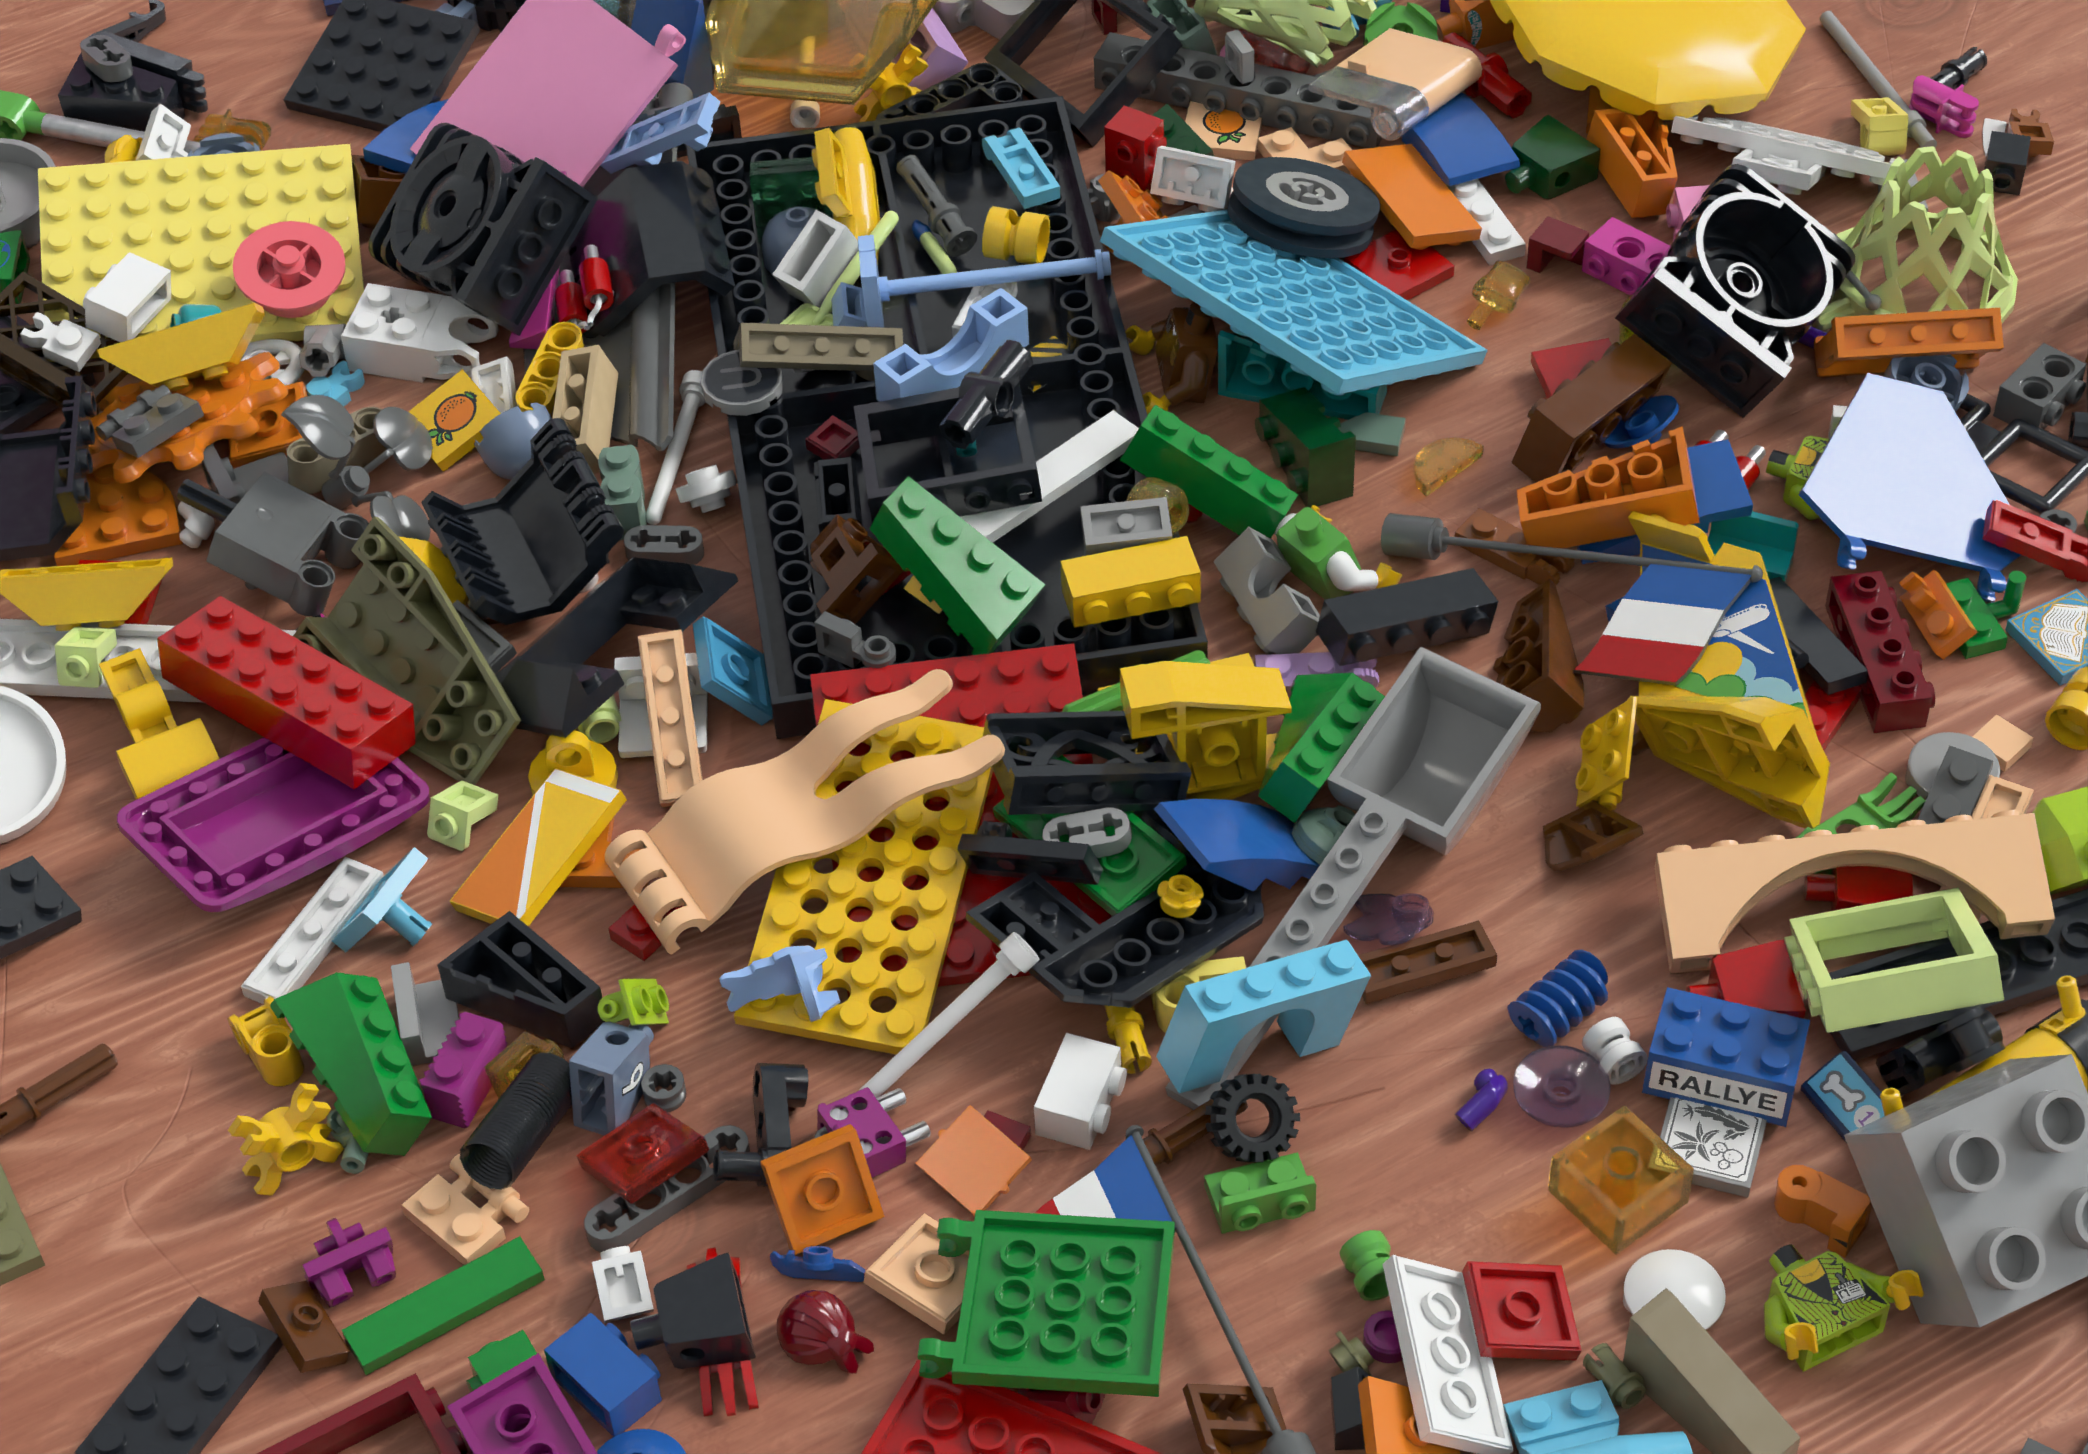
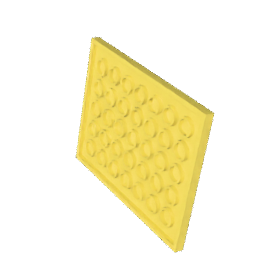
(192, 221)

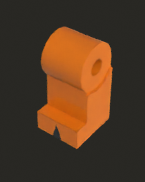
(1822, 1204)

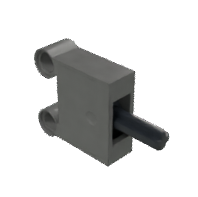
(275, 538)

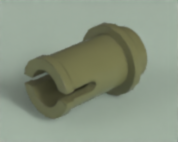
(1623, 1386)

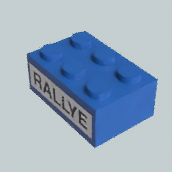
(1726, 1055)

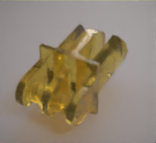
(251, 130)

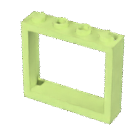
(1901, 991)

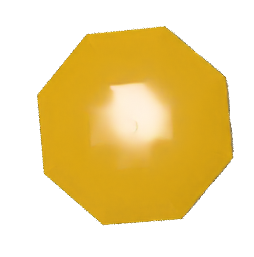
(1660, 51)

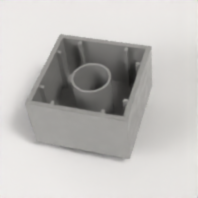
(1984, 1188)

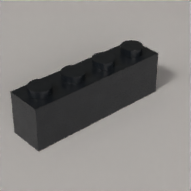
(1406, 616)

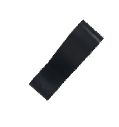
(973, 87)

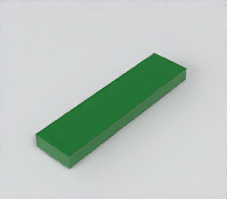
(442, 1305)

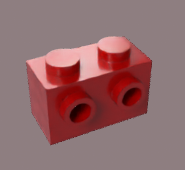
(1133, 145)

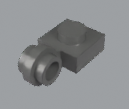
(844, 643)

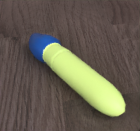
(933, 248)

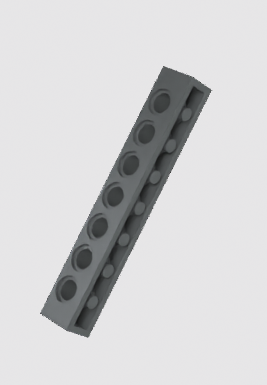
(1274, 95)

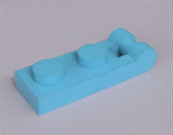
(1022, 168)

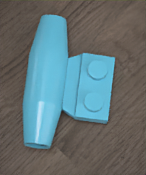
(1581, 1423)

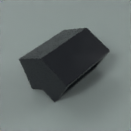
(1347, 1410)

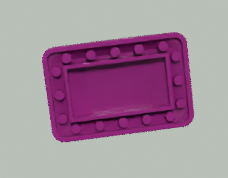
(262, 822)

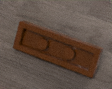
(1427, 961)

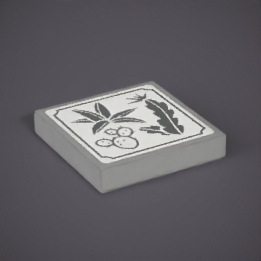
(1716, 1143)

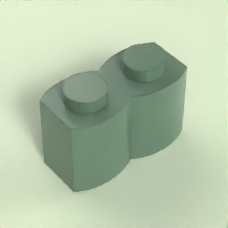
(1190, 26)
(623, 485)

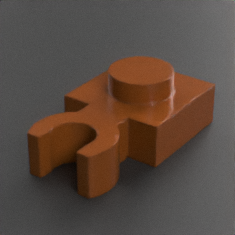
(2041, 137)

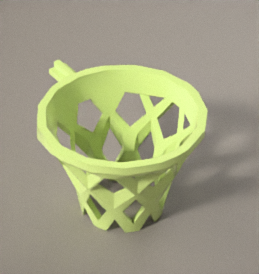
(1292, 22)
(1961, 220)

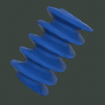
(1561, 998)

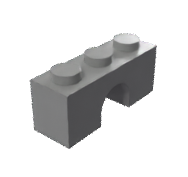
(1250, 572)

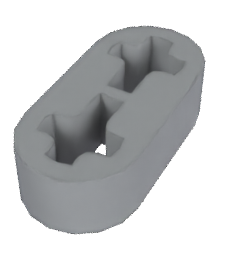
(1089, 829)

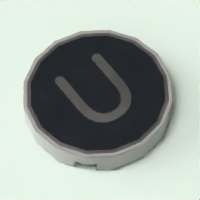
(739, 388)

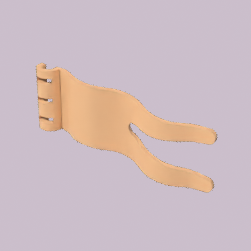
(768, 813)

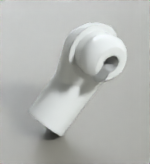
(197, 525)

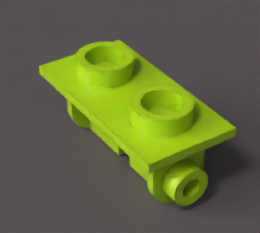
(638, 1000)

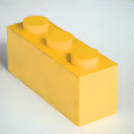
(1130, 581)

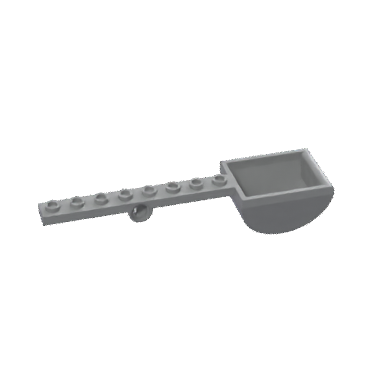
(1412, 771)

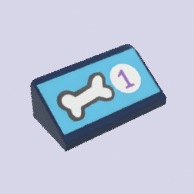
(1844, 1094)

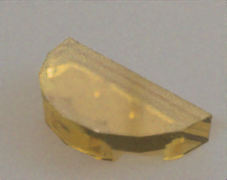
(1443, 460)

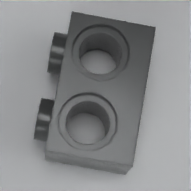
(2041, 388)

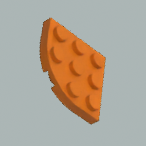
(122, 519)

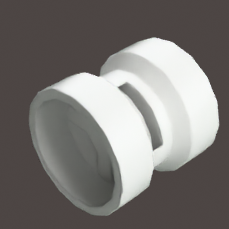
(1612, 1047)

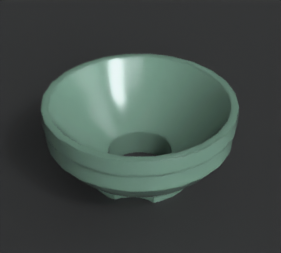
(1320, 829)

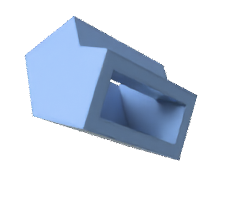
(845, 303)

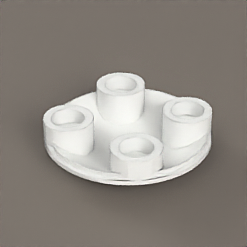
(1682, 1273)

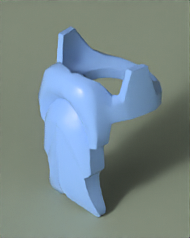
(787, 972)

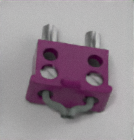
(879, 1136)

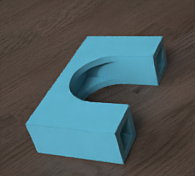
(1309, 989)

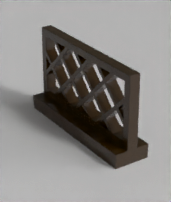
(26, 363)

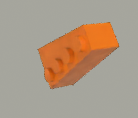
(1598, 500)

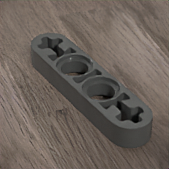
(673, 1196)

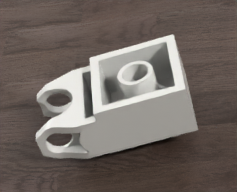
(411, 334)

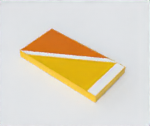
(539, 848)

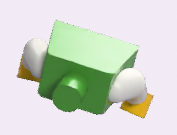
(1325, 557)

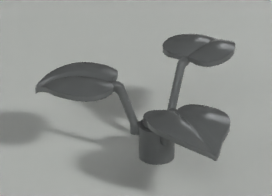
(327, 430)

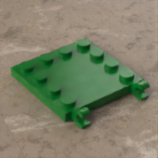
(1057, 1303)

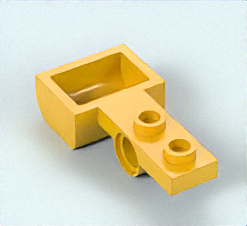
(160, 747)

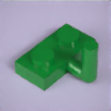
(1983, 616)

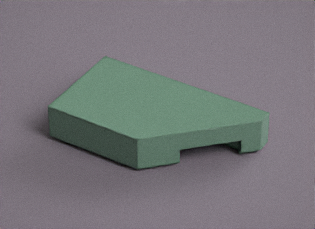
(1376, 432)

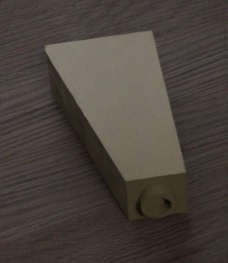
(1701, 1383)

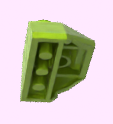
(2064, 839)

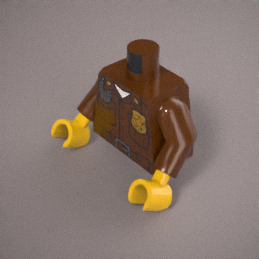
(1184, 354)

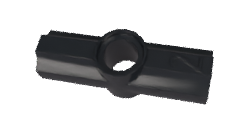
(986, 394)

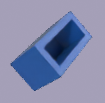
(604, 1374)

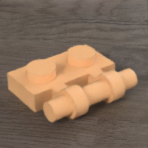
(455, 1221)

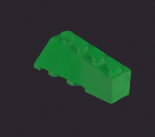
(1209, 474)
(1315, 737)
(359, 1058)

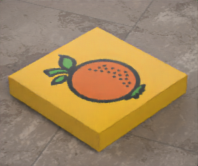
(454, 418)

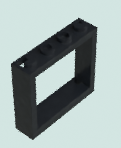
(1124, 89)
(963, 493)

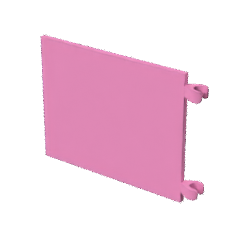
(561, 85)

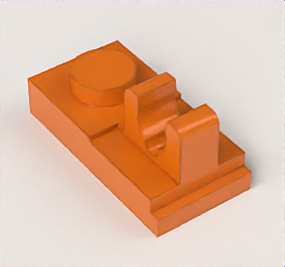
(1936, 612)

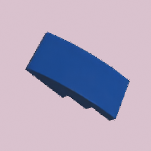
(1461, 143)
(393, 144)
(1718, 493)
(1238, 841)

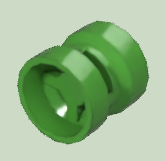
(1365, 1258)

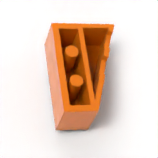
(1635, 159)

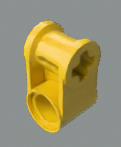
(268, 1044)

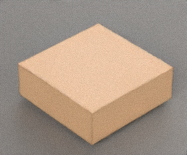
(2005, 741)

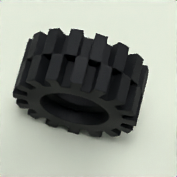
(1280, 1123)

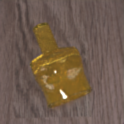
(1497, 292)

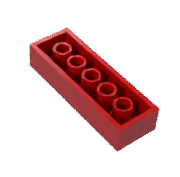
(287, 691)

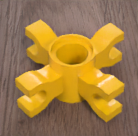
(892, 84)
(285, 1139)

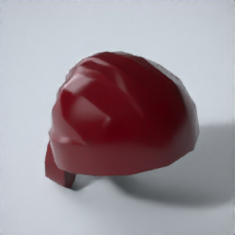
(819, 1329)

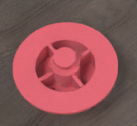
(289, 268)

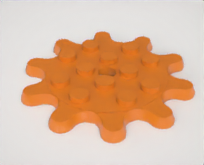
(226, 412)

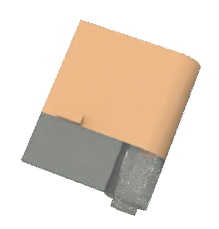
(1400, 79)

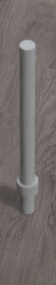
(1916, 123)

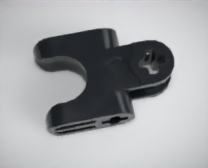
(1946, 1049)

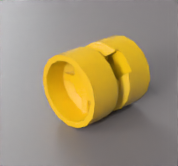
(1016, 236)
(2069, 713)

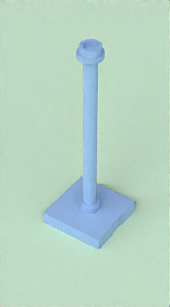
(880, 289)

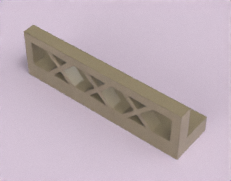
(814, 346)

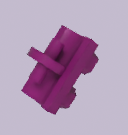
(330, 1270)

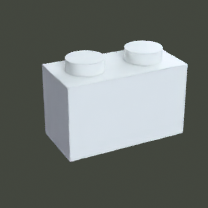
(816, 259)
(127, 298)
(1079, 1091)

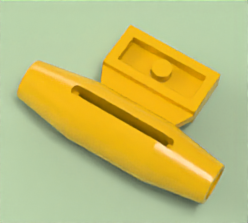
(847, 179)

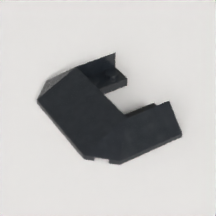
(548, 676)
(1128, 952)

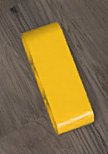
(542, 375)

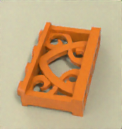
(1870, 341)

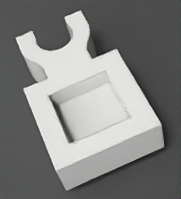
(64, 344)

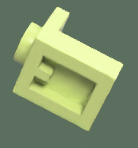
(80, 655)
(456, 810)

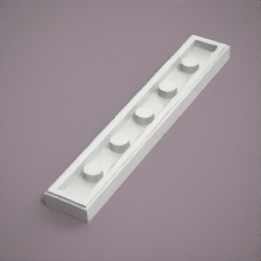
(1063, 471)

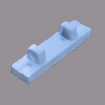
(649, 139)

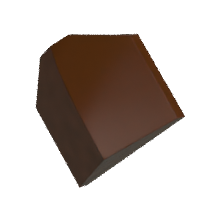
(1586, 836)
(1230, 1418)

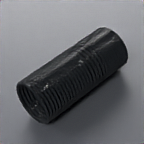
(518, 1122)

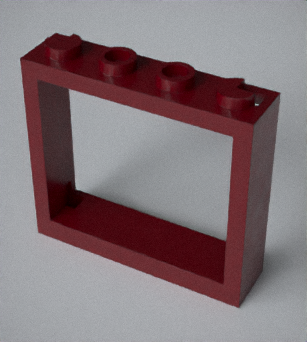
(373, 1416)

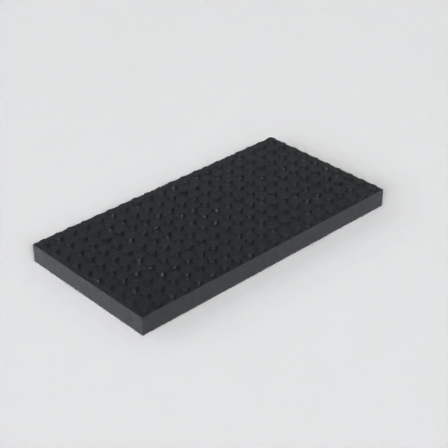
(1081, 388)

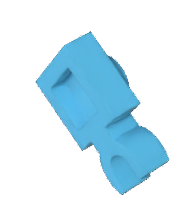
(338, 384)

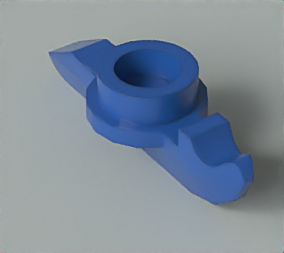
(817, 1264)

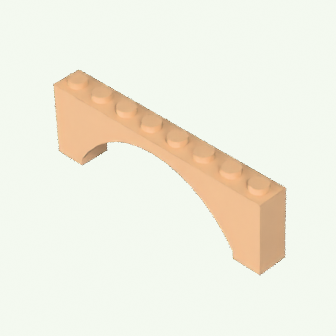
(1989, 859)

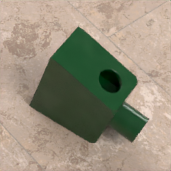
(1552, 160)

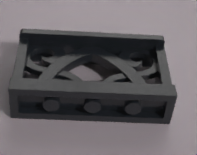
(1042, 785)

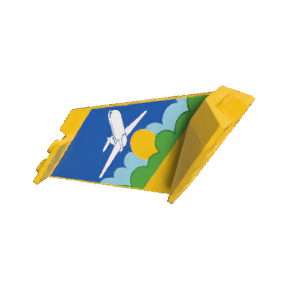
(1742, 707)

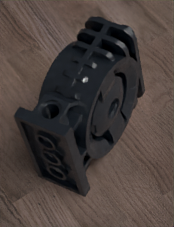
(480, 225)
(1738, 288)

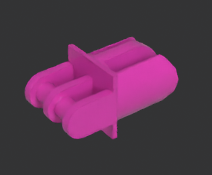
(1944, 106)

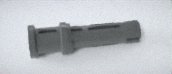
(943, 216)

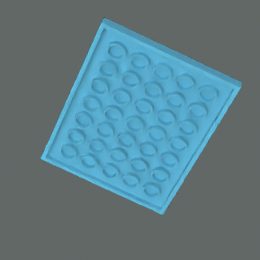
(1297, 307)

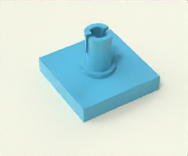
(385, 905)

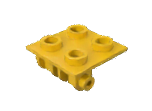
(1606, 756)

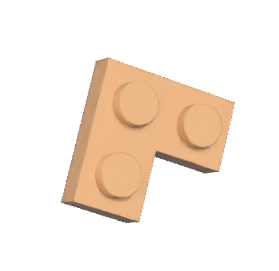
(1288, 144)

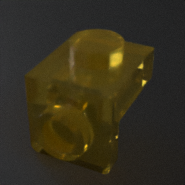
(513, 1058)

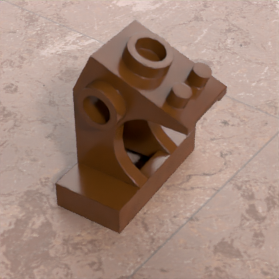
(844, 557)

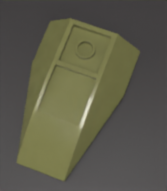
(411, 640)

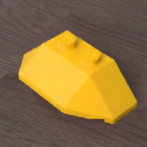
(188, 349)
(83, 592)

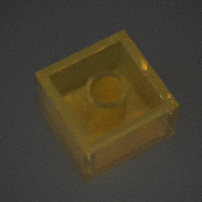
(1620, 1179)

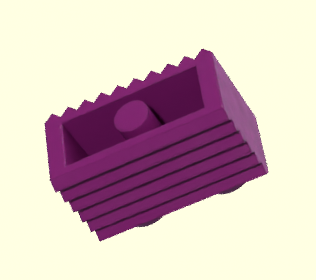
(457, 1078)

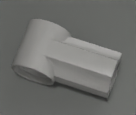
(321, 348)

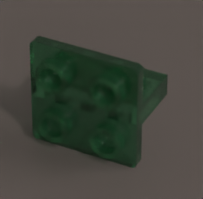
(782, 186)

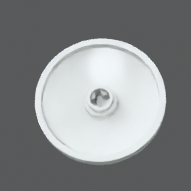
(29, 764)

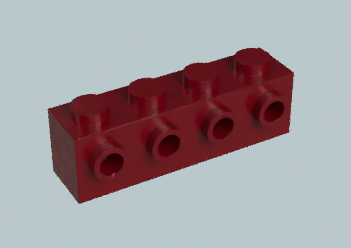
(1871, 629)

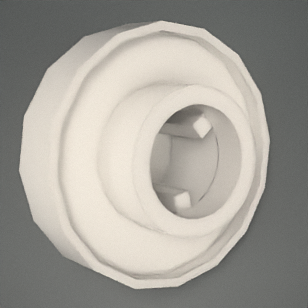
(706, 488)

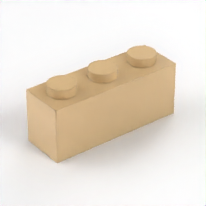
(587, 399)

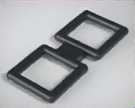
(1993, 443)

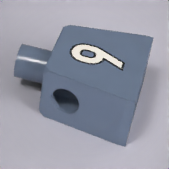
(609, 1076)

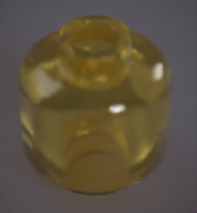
(1158, 488)

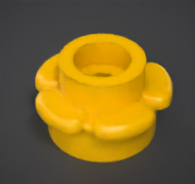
(1180, 896)

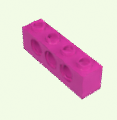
(1621, 255)

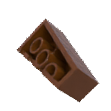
(1589, 408)

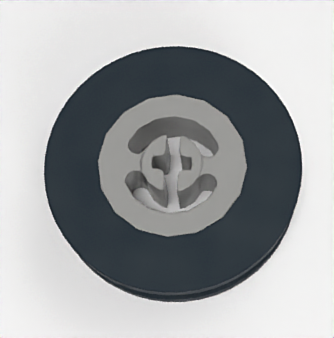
(1303, 207)

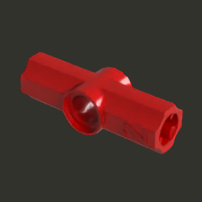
(1495, 81)

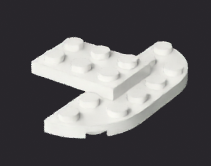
(1781, 155)

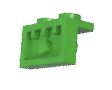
(1260, 1193)

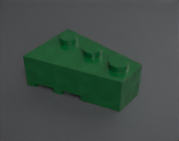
(1308, 446)

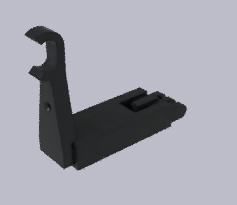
(157, 61)

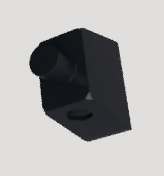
(699, 1317)

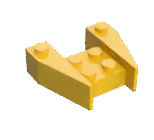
(1212, 719)

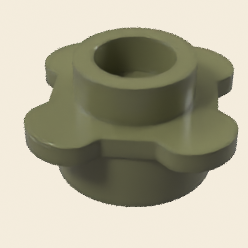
(1351, 1354)

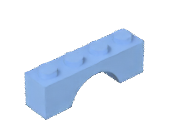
(984, 330)

